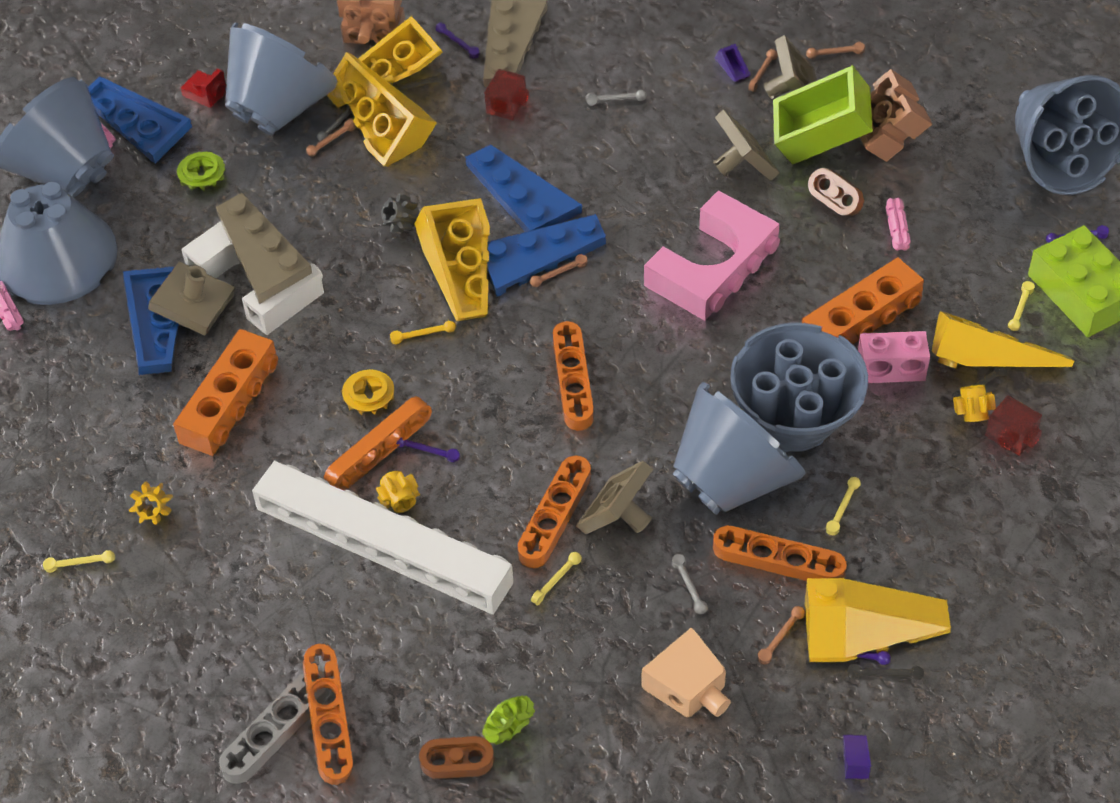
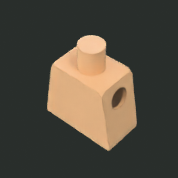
(687, 677)

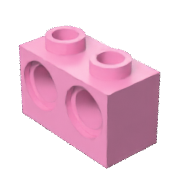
(895, 356)

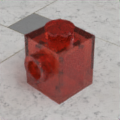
(506, 94)
(1014, 426)

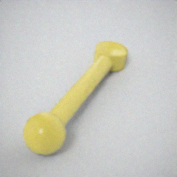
(1027, 288)
(833, 526)
(573, 559)
(51, 565)

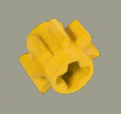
(974, 403)
(398, 491)
(148, 511)

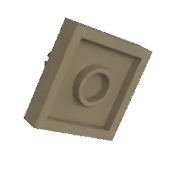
(795, 70)
(744, 148)
(191, 298)
(617, 502)

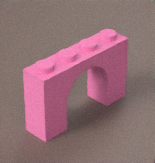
(705, 287)

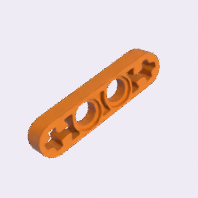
(571, 375)
(378, 443)
(552, 510)
(780, 549)
(327, 713)

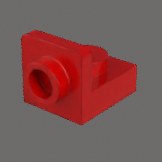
(205, 88)

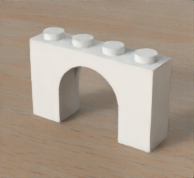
(217, 255)

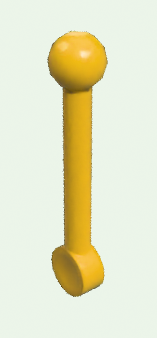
(397, 337)

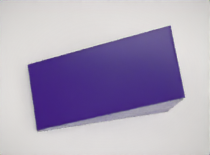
(732, 63)
(856, 757)

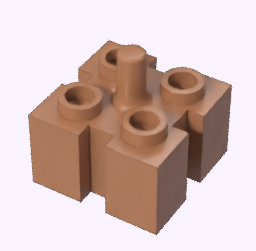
(369, 19)
(894, 116)

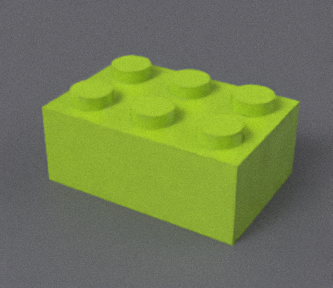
(822, 115)
(1080, 279)

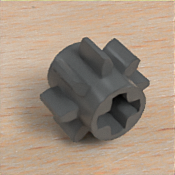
(399, 213)

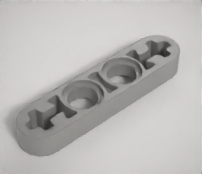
(269, 722)

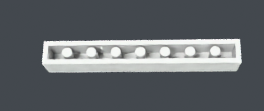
(384, 536)

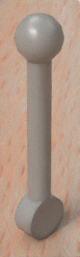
(592, 98)
(679, 562)

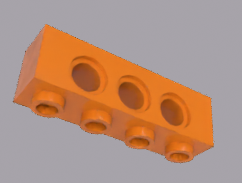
(870, 302)
(226, 392)

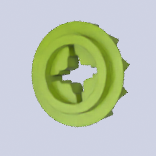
(189, 169)
(508, 719)

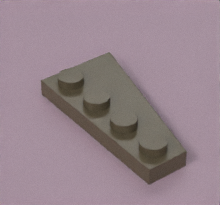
(511, 34)
(262, 250)

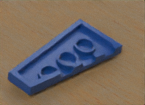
(140, 120)
(520, 191)
(528, 253)
(152, 334)

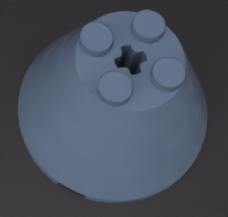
(271, 79)
(1070, 132)
(58, 139)
(53, 246)
(799, 383)
(729, 455)

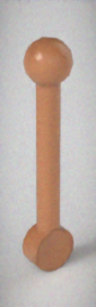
(858, 48)
(771, 55)
(313, 149)
(580, 261)
(765, 655)

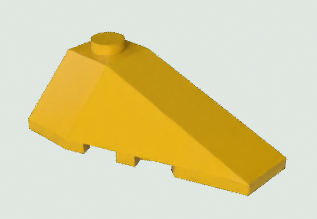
(397, 55)
(386, 116)
(457, 250)
(973, 345)
(862, 617)

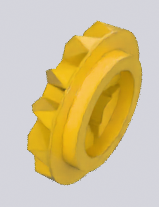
(380, 385)

